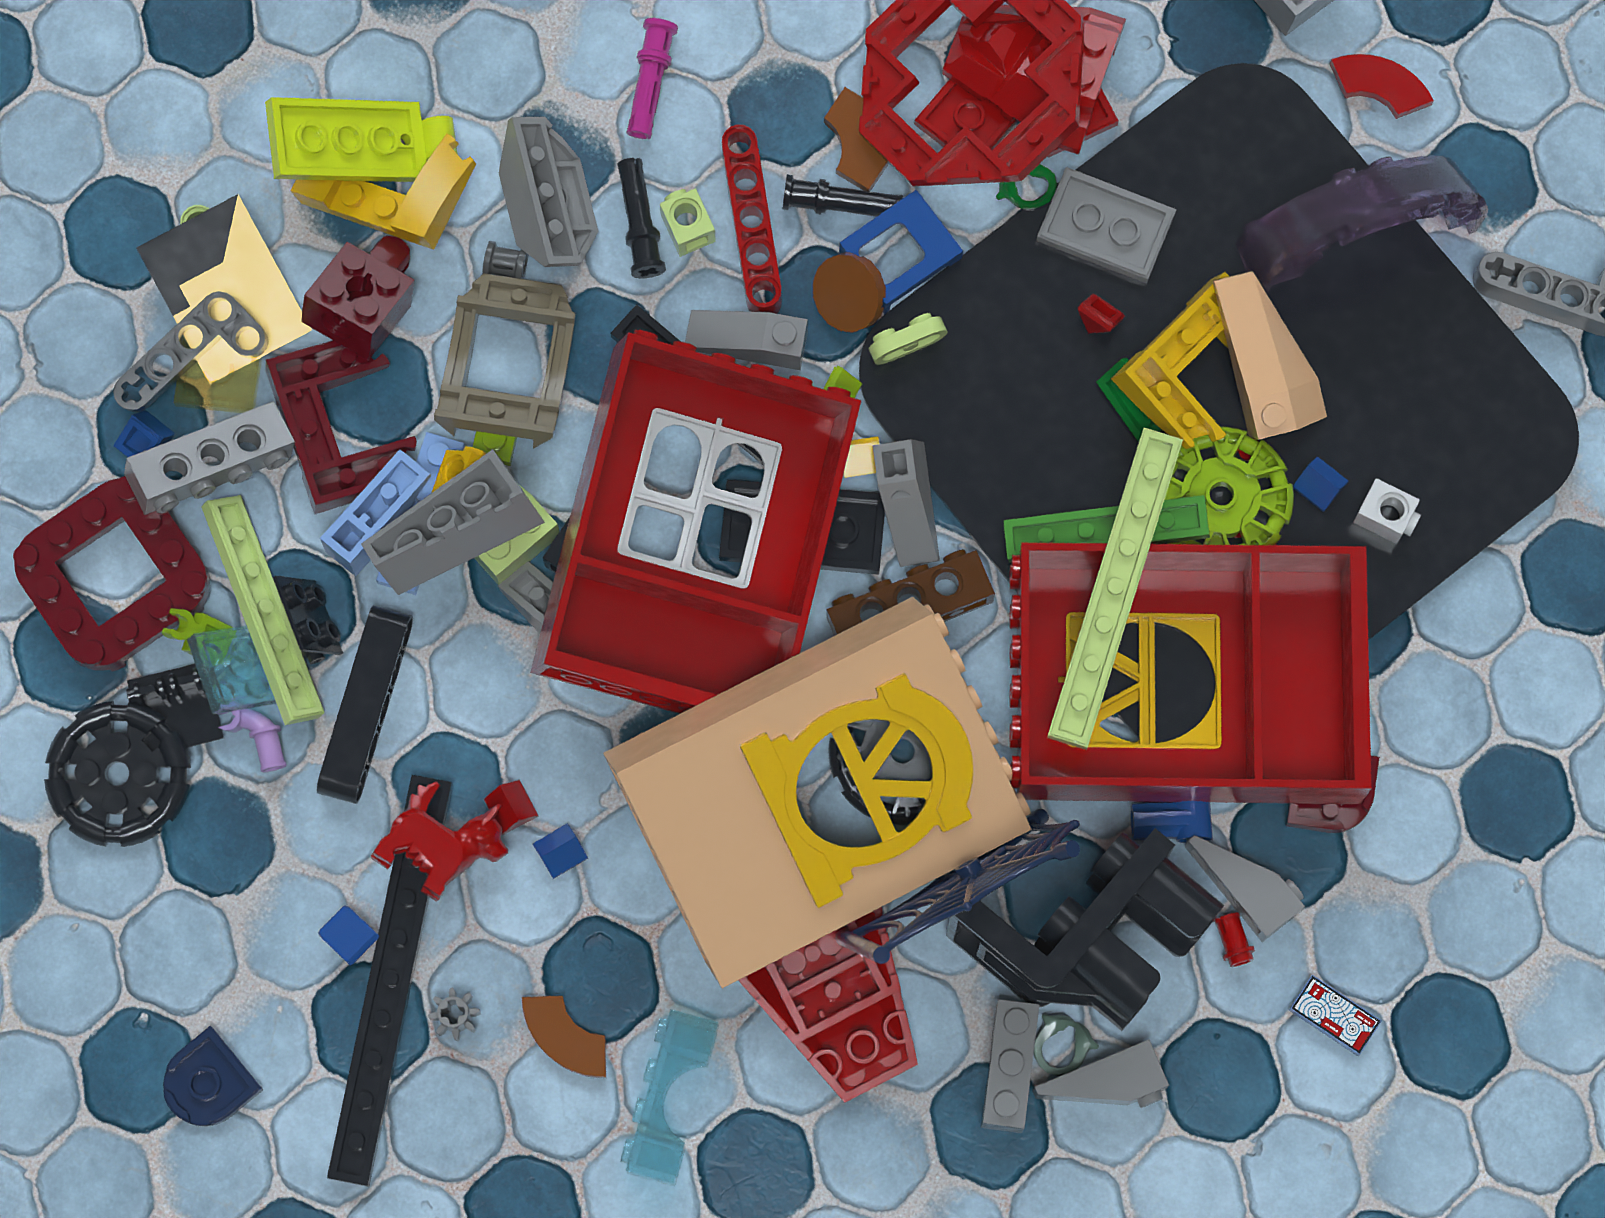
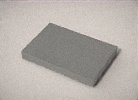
(1106, 225)

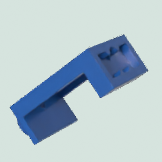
(926, 230)

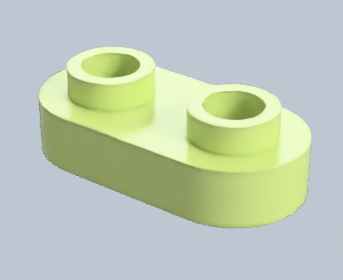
(921, 333)

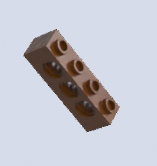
(960, 567)

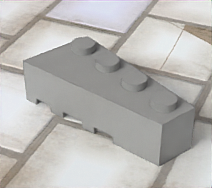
(453, 525)

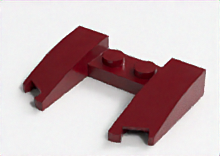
(296, 386)

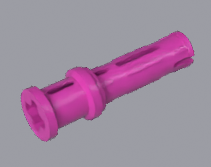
(653, 61)

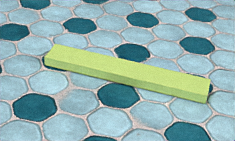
(262, 610)

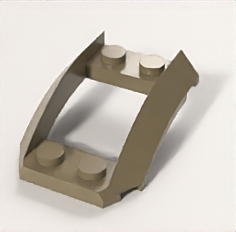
(499, 411)

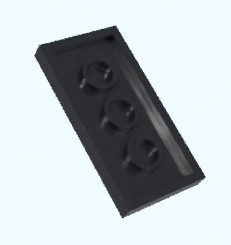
(853, 537)

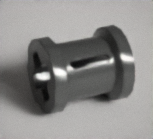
(504, 261)

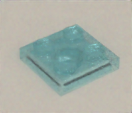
(230, 670)

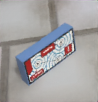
(1335, 1015)

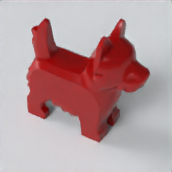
(437, 848)

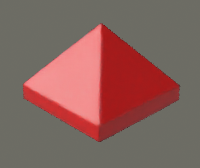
(1099, 315)

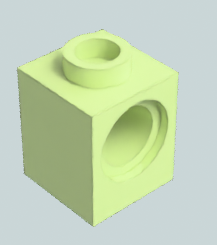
(688, 237)

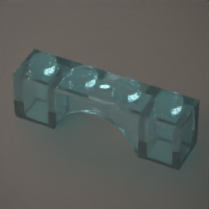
(684, 1046)

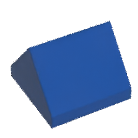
(1320, 484)
(560, 851)

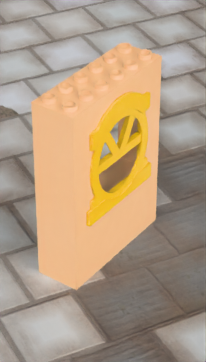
(724, 775)

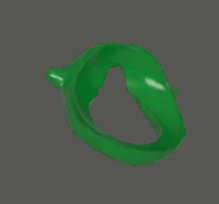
(1010, 192)

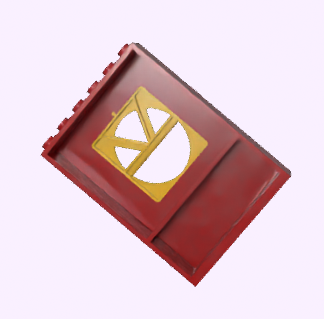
(1285, 660)

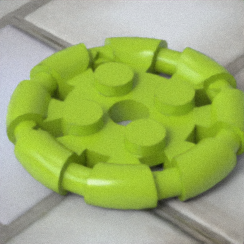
(1242, 481)

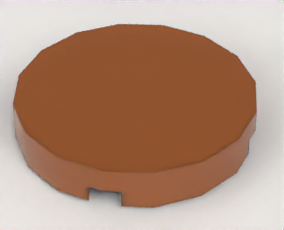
(849, 292)

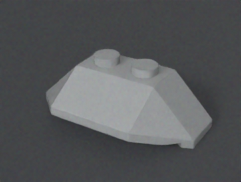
(546, 194)

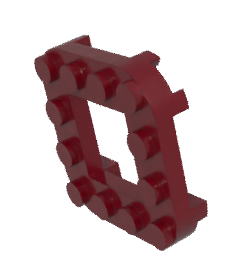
(141, 622)

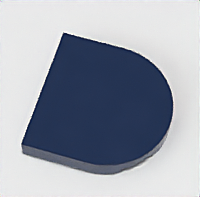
(207, 1081)

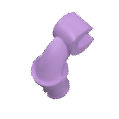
(265, 736)

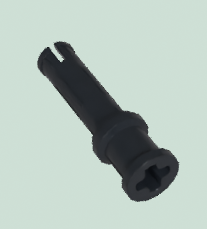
(822, 197)
(642, 234)

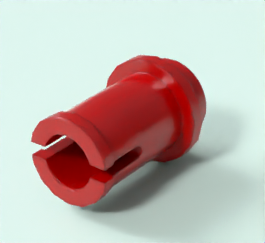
(1234, 940)

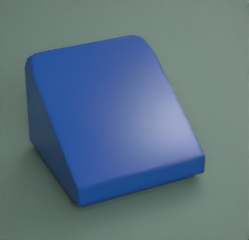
(142, 433)
(348, 935)

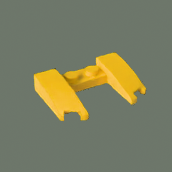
(413, 217)
(1151, 374)

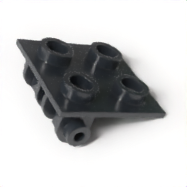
(308, 616)
(180, 699)

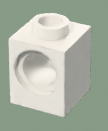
(1372, 519)

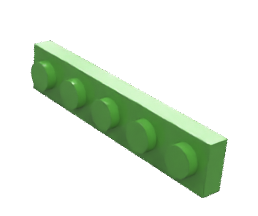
(1178, 521)

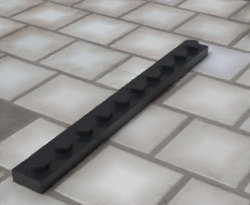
(384, 1009)

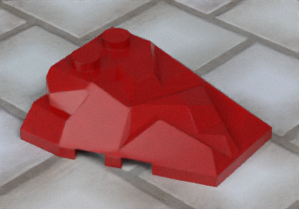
(994, 56)

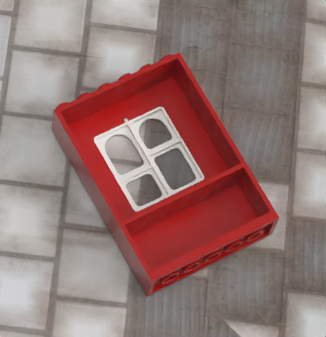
(660, 625)

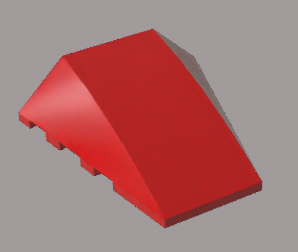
(839, 1010)

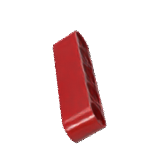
(751, 203)

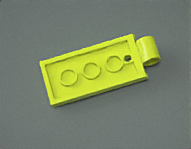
(351, 139)

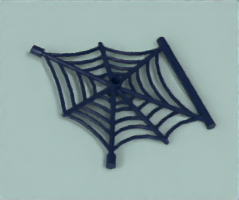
(966, 886)

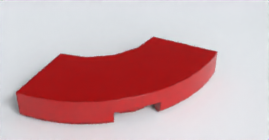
(1381, 80)

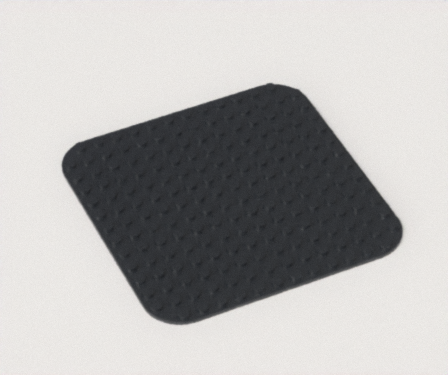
(1404, 348)

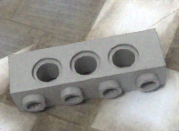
(258, 426)

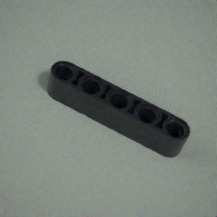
(364, 704)

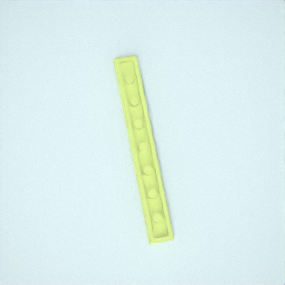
(1115, 589)

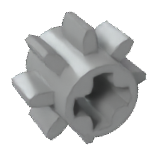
(444, 1007)

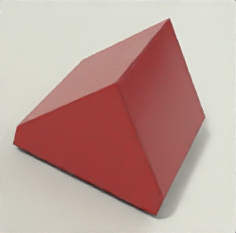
(515, 805)

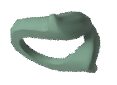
(1083, 1042)

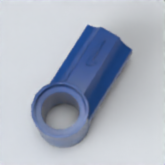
(1173, 820)

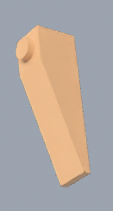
(1270, 370)

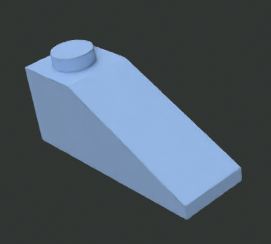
(374, 508)

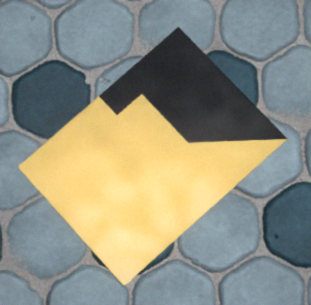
(226, 255)

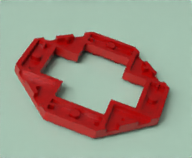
(966, 156)

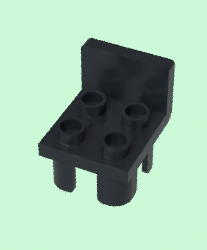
(1077, 953)

